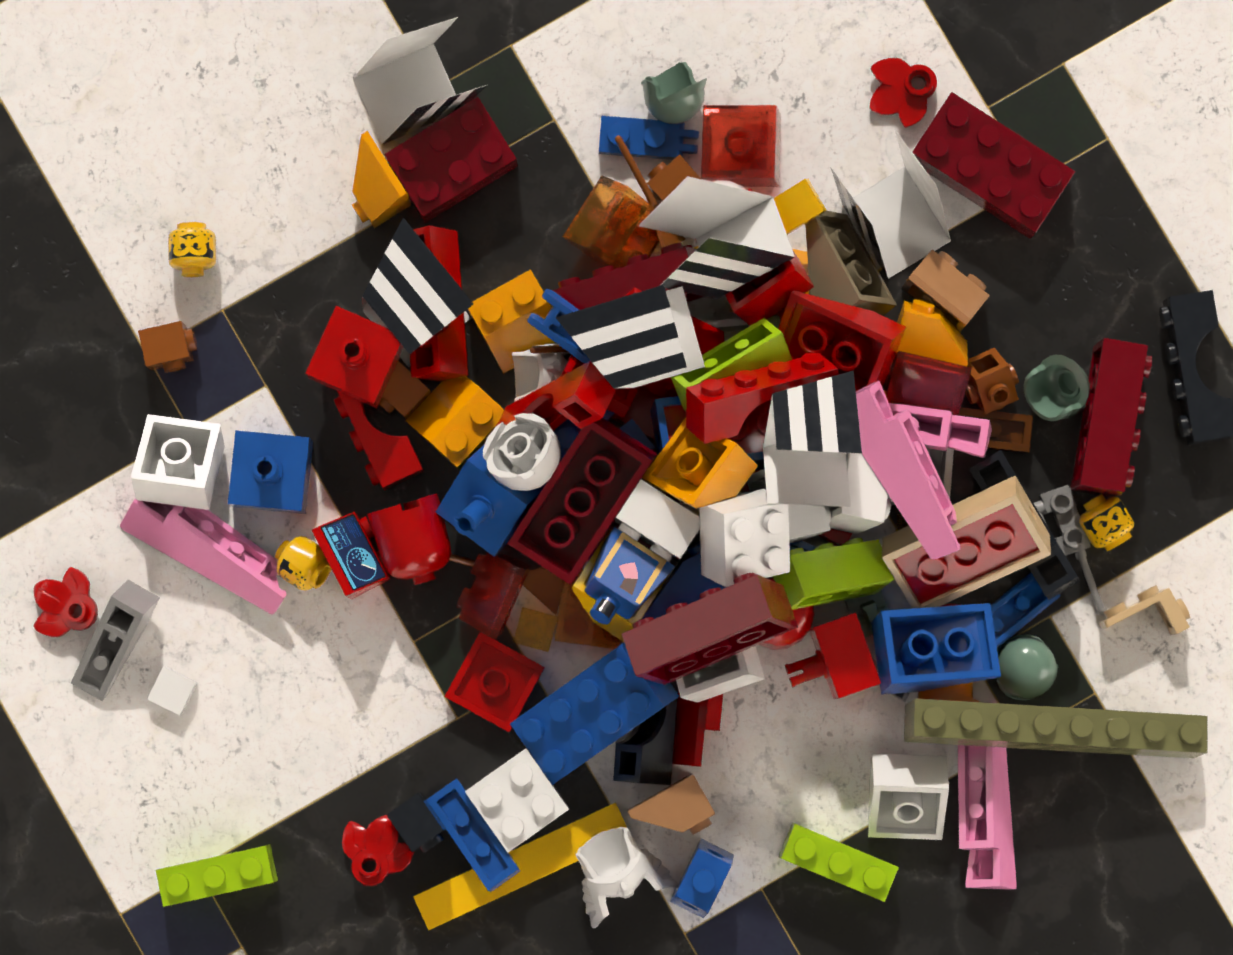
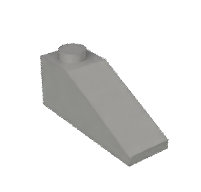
(114, 639)

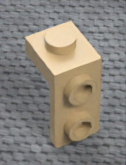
(1171, 610)

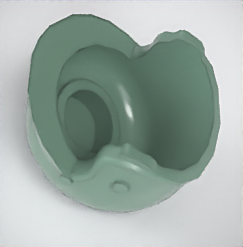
(674, 94)
(1057, 388)
(1026, 667)

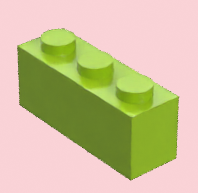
(747, 350)
(835, 573)
(838, 862)
(216, 875)

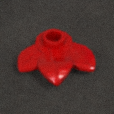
(897, 92)
(59, 603)
(377, 844)

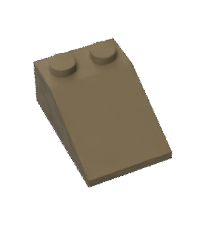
(842, 266)

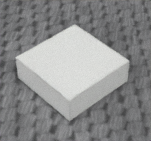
(172, 690)

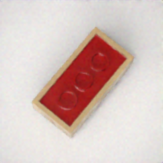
(995, 536)

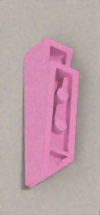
(943, 430)
(906, 471)
(209, 548)
(986, 817)

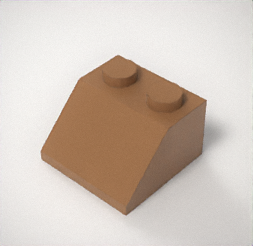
(947, 288)
(676, 807)

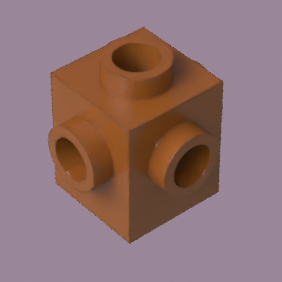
(991, 381)

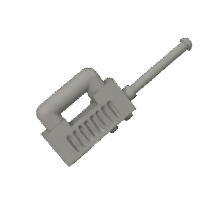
(1072, 537)

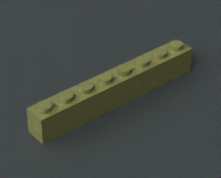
(1055, 728)

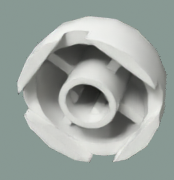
(522, 452)

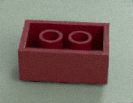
(451, 159)

